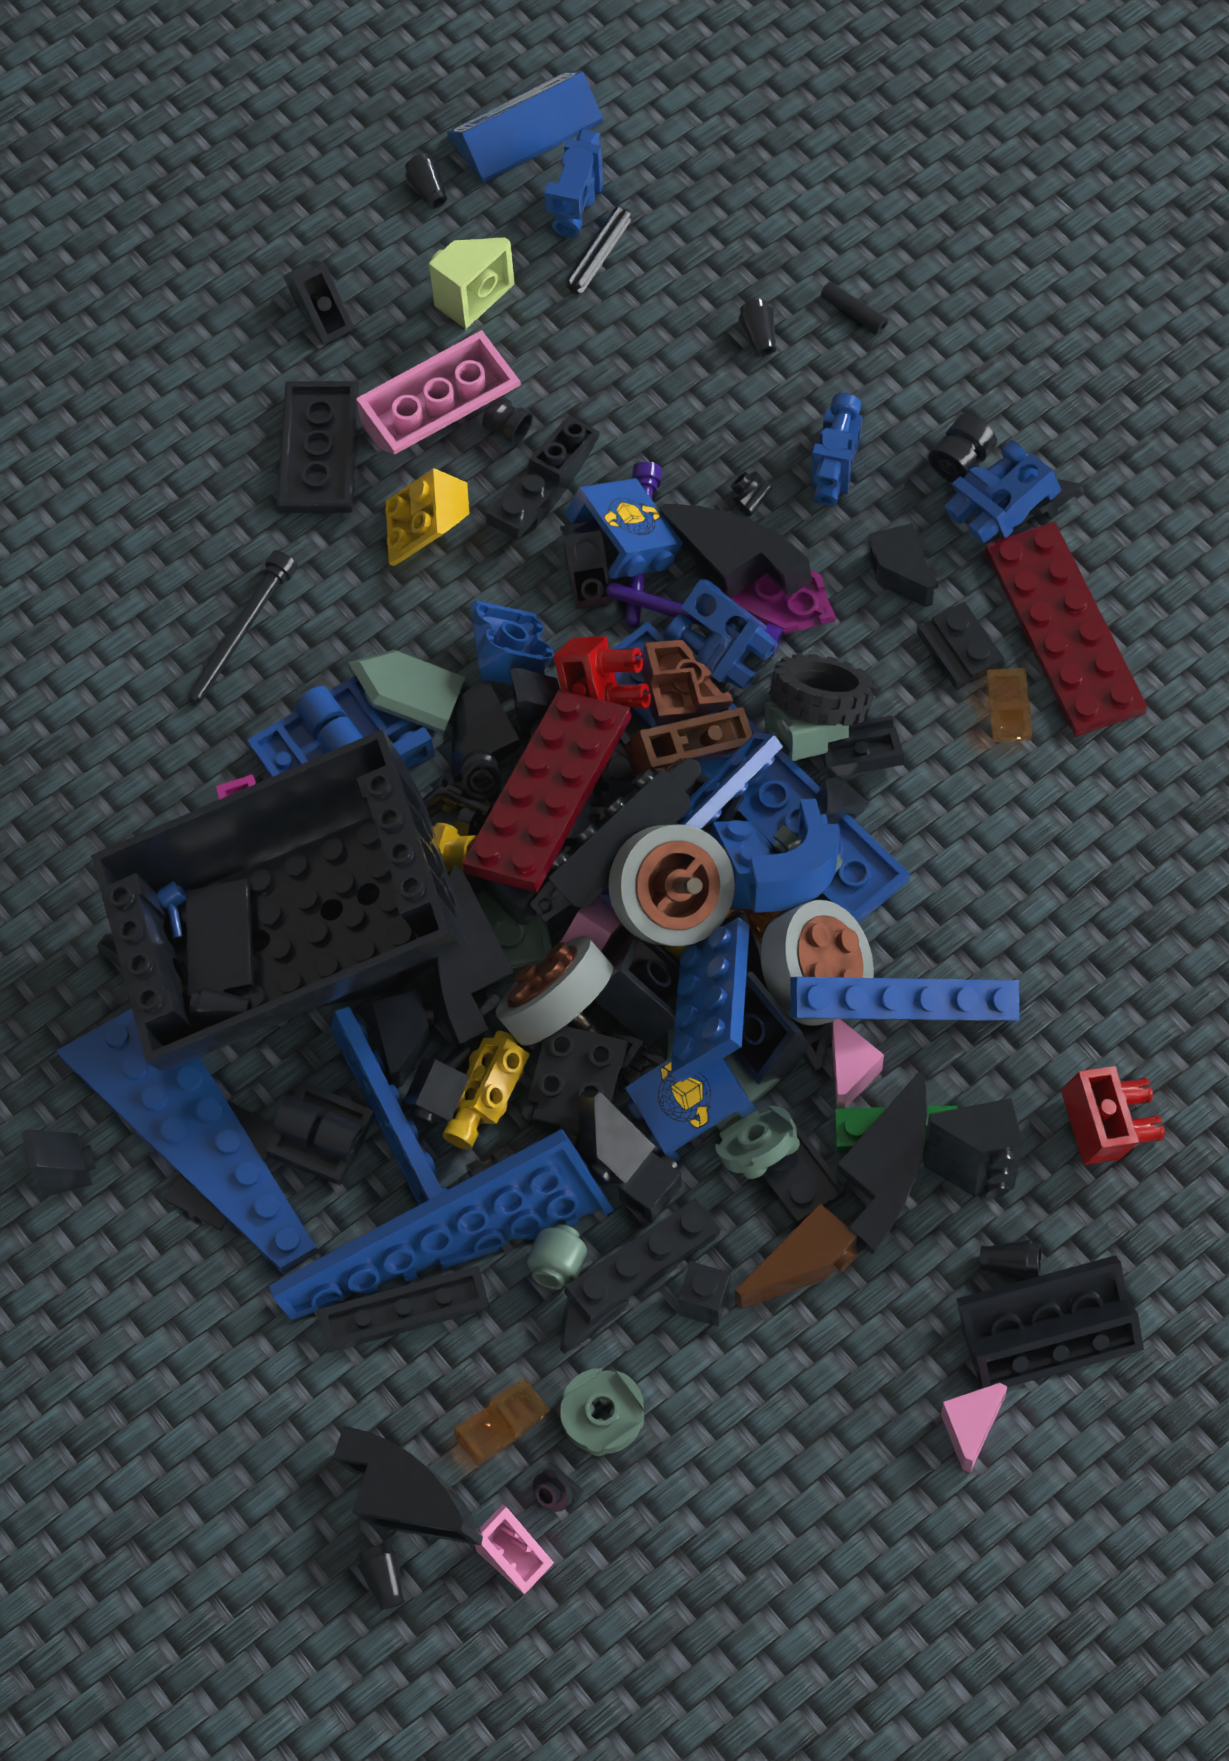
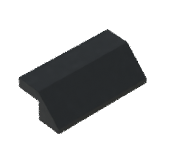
(1050, 1324)

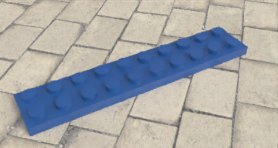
(773, 800)

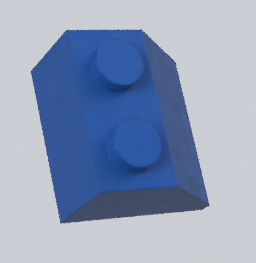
(740, 842)

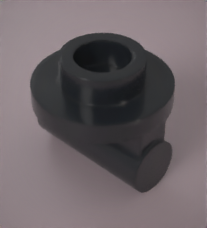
(750, 491)
(555, 1489)

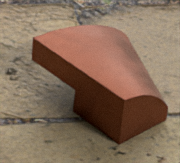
(679, 683)

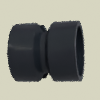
(962, 448)

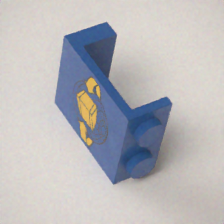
(631, 523)
(685, 1109)

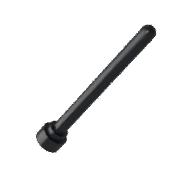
(278, 569)

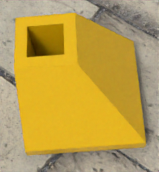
(424, 513)

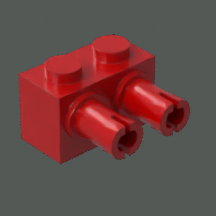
(589, 669)
(1101, 1114)

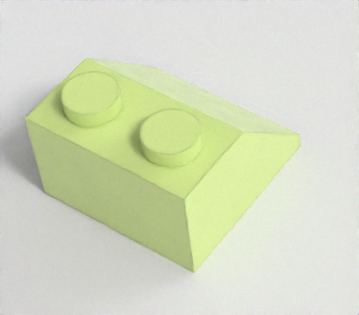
(471, 277)

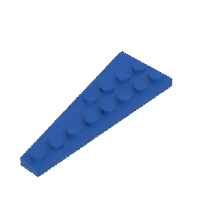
(194, 1132)
(475, 1218)

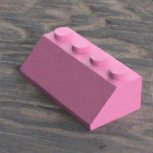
(435, 393)

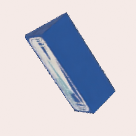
(527, 125)

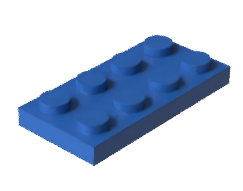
(710, 999)

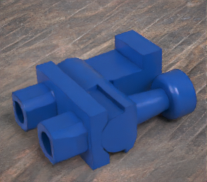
(577, 184)
(837, 449)
(1002, 493)
(732, 636)

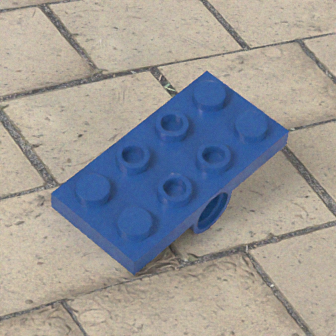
(322, 724)

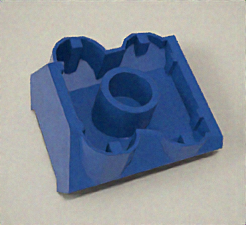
(507, 641)

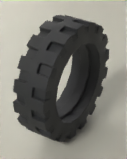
(847, 696)

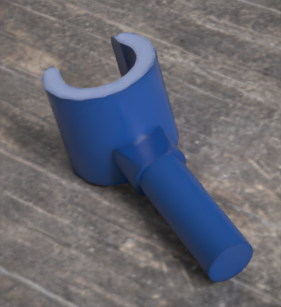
(170, 897)

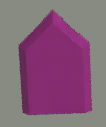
(800, 611)

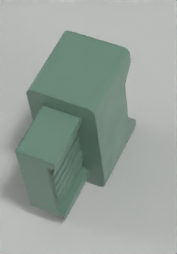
(799, 735)

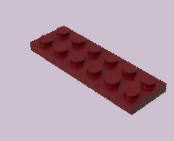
(1065, 629)
(547, 791)

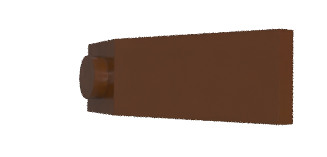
(697, 738)
(803, 1258)

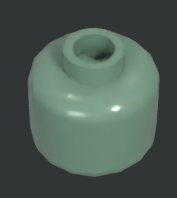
(556, 1256)

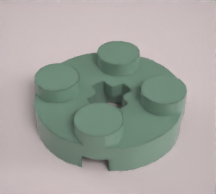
(757, 1141)
(601, 1435)

